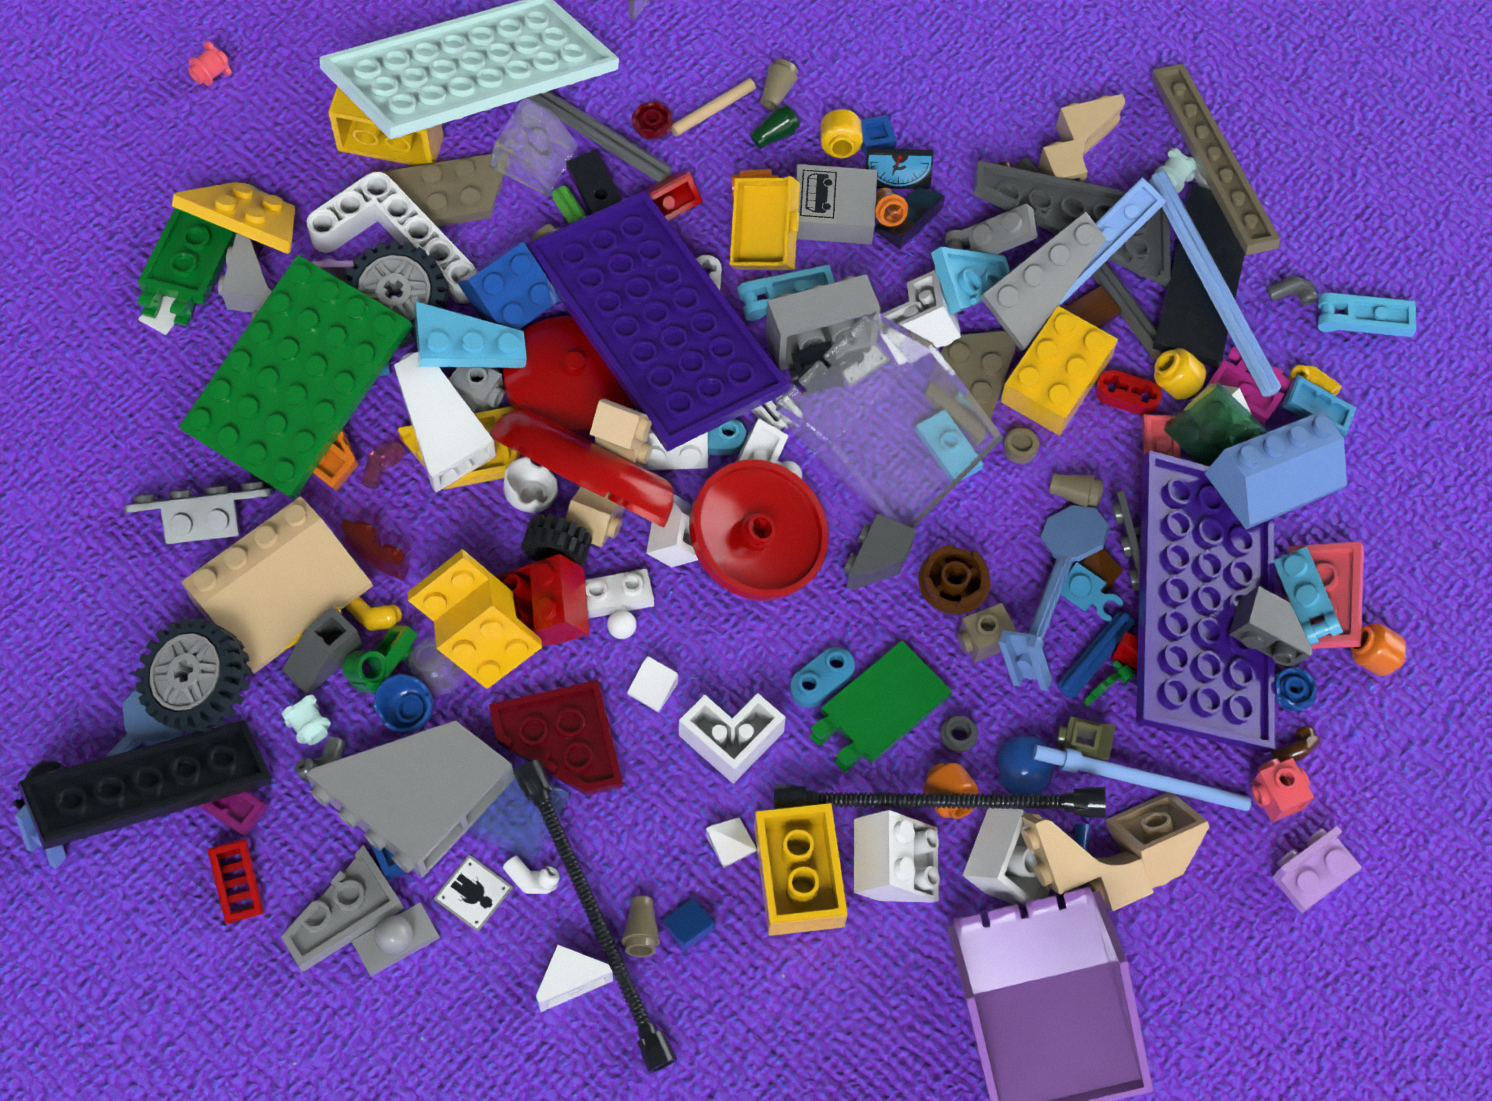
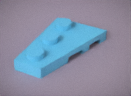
(967, 275)
(465, 341)

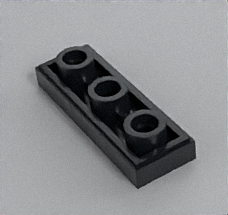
(593, 182)

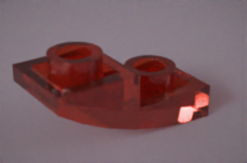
(367, 544)

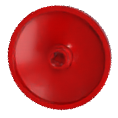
(562, 376)
(758, 530)

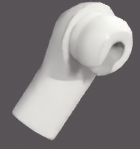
(532, 881)

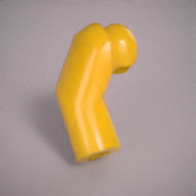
(1317, 377)

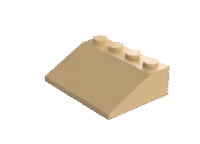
(276, 582)

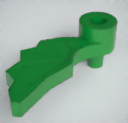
(1124, 673)

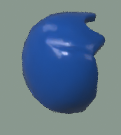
(403, 703)
(1019, 770)

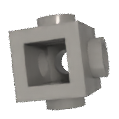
(479, 387)

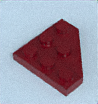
(565, 732)

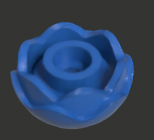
(1299, 680)

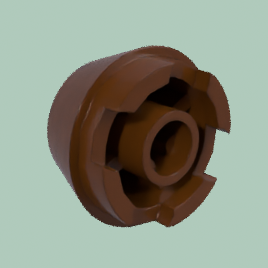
(954, 580)

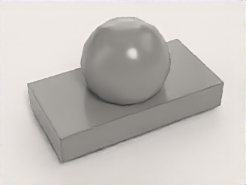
(395, 939)

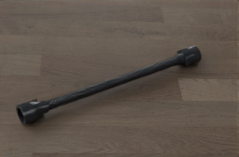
(1085, 801)
(654, 1046)

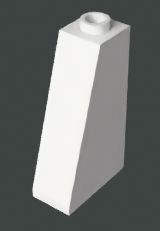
(444, 425)

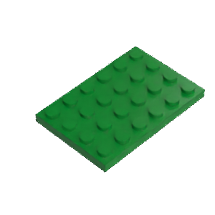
(295, 376)

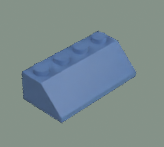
(1281, 469)

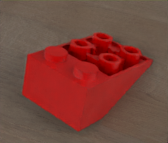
(550, 598)

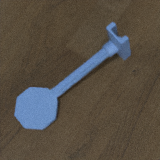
(1069, 539)
(140, 730)

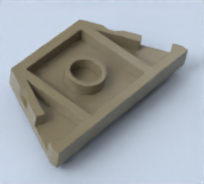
(452, 189)
(982, 364)

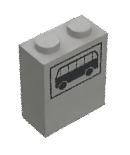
(836, 204)

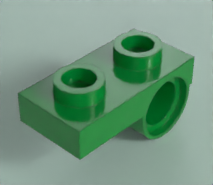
(390, 651)

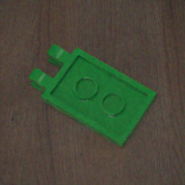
(184, 265)
(881, 706)

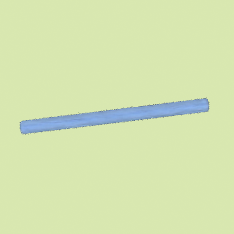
(1216, 286)

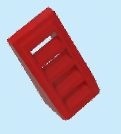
(225, 851)

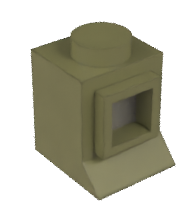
(1086, 736)

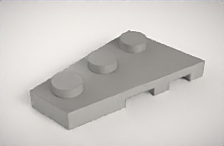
(344, 912)

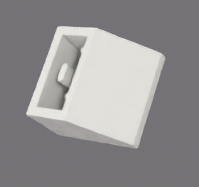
(895, 858)

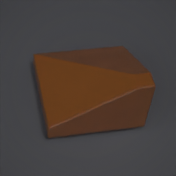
(1104, 567)

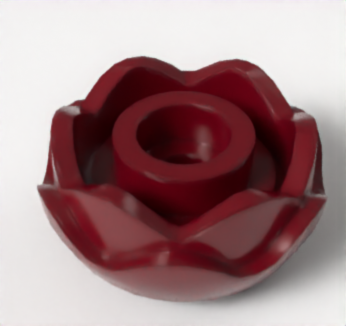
(652, 112)

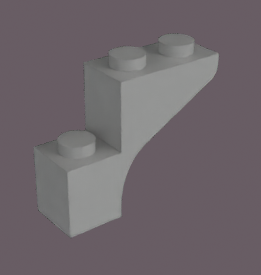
(243, 284)

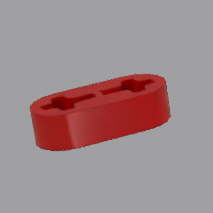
(1128, 392)

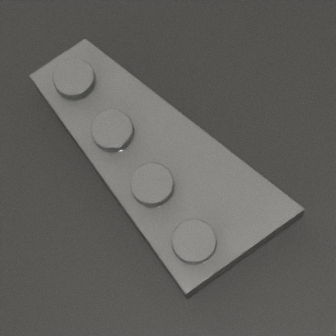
(1039, 283)

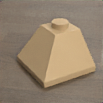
(1162, 834)

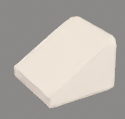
(653, 684)

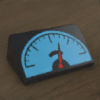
(901, 167)

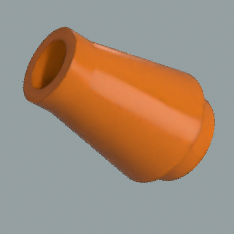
(890, 207)

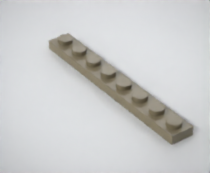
(1215, 160)

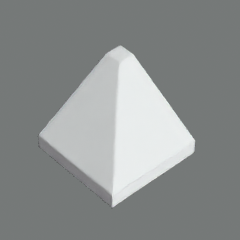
(730, 841)

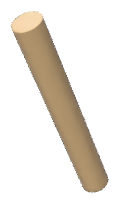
(713, 107)

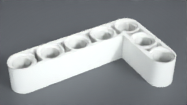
(384, 208)

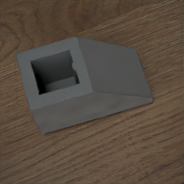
(882, 552)
(1270, 626)
(321, 650)

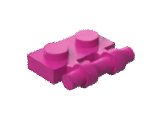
(1237, 376)

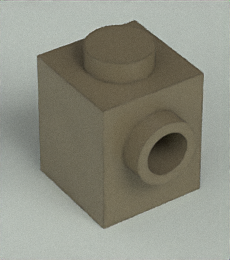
(982, 631)

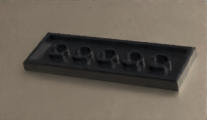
(1187, 311)
(143, 784)

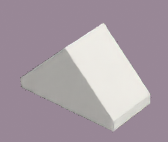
(571, 976)

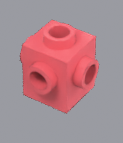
(1281, 789)

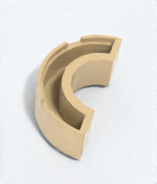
(625, 434)

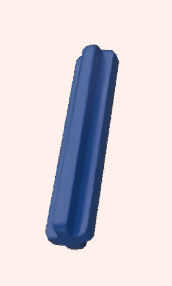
(1095, 655)

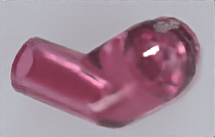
(379, 461)

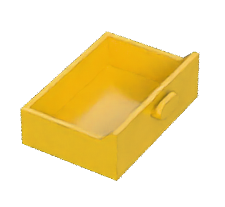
(765, 223)

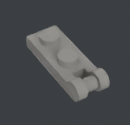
(996, 233)

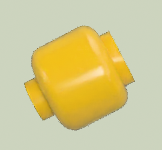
(841, 133)
(1179, 373)

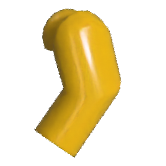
(377, 617)

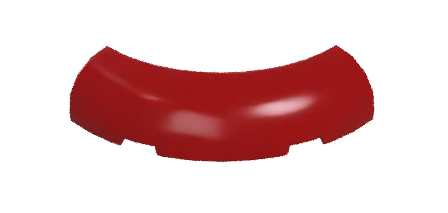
(586, 464)

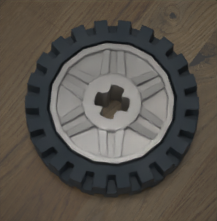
(399, 270)
(193, 675)

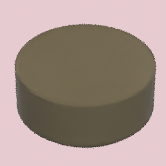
(1021, 445)

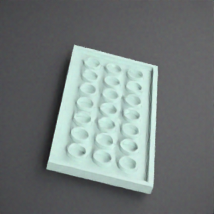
(467, 65)

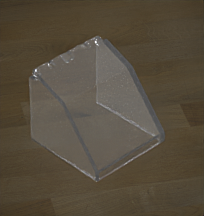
(890, 419)

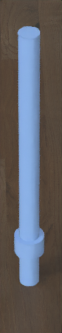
(1072, 761)

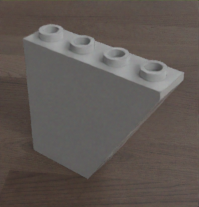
(415, 791)

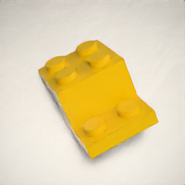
(474, 619)

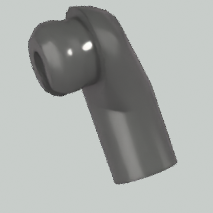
(1295, 287)
(332, 752)

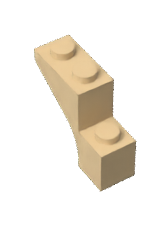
(1080, 130)
(1067, 865)

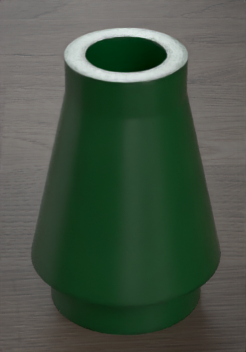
(775, 127)

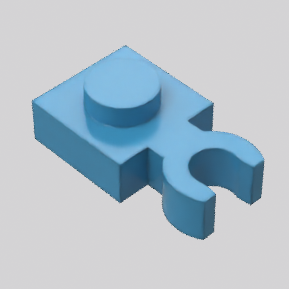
(1085, 590)

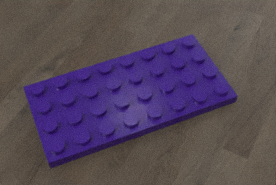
(657, 320)
(1190, 583)

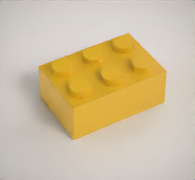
(360, 136)
(1058, 370)
(800, 869)

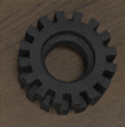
(553, 536)

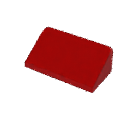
(675, 194)

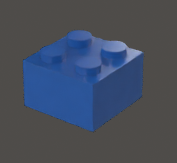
(509, 288)

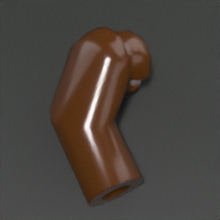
(1306, 743)

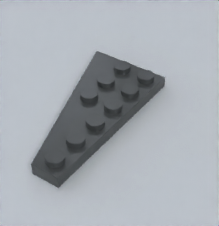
(1062, 200)

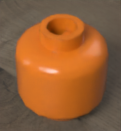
(1380, 650)
(950, 779)

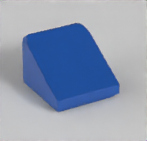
(689, 924)

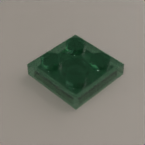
(1212, 424)

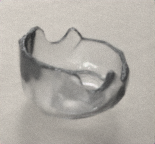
(433, 668)

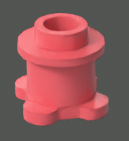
(208, 65)

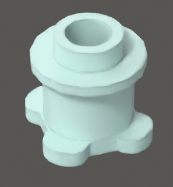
(1178, 168)
(306, 721)

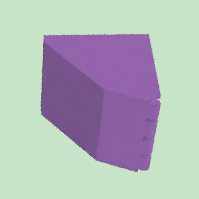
(1051, 1002)

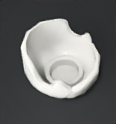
(529, 486)

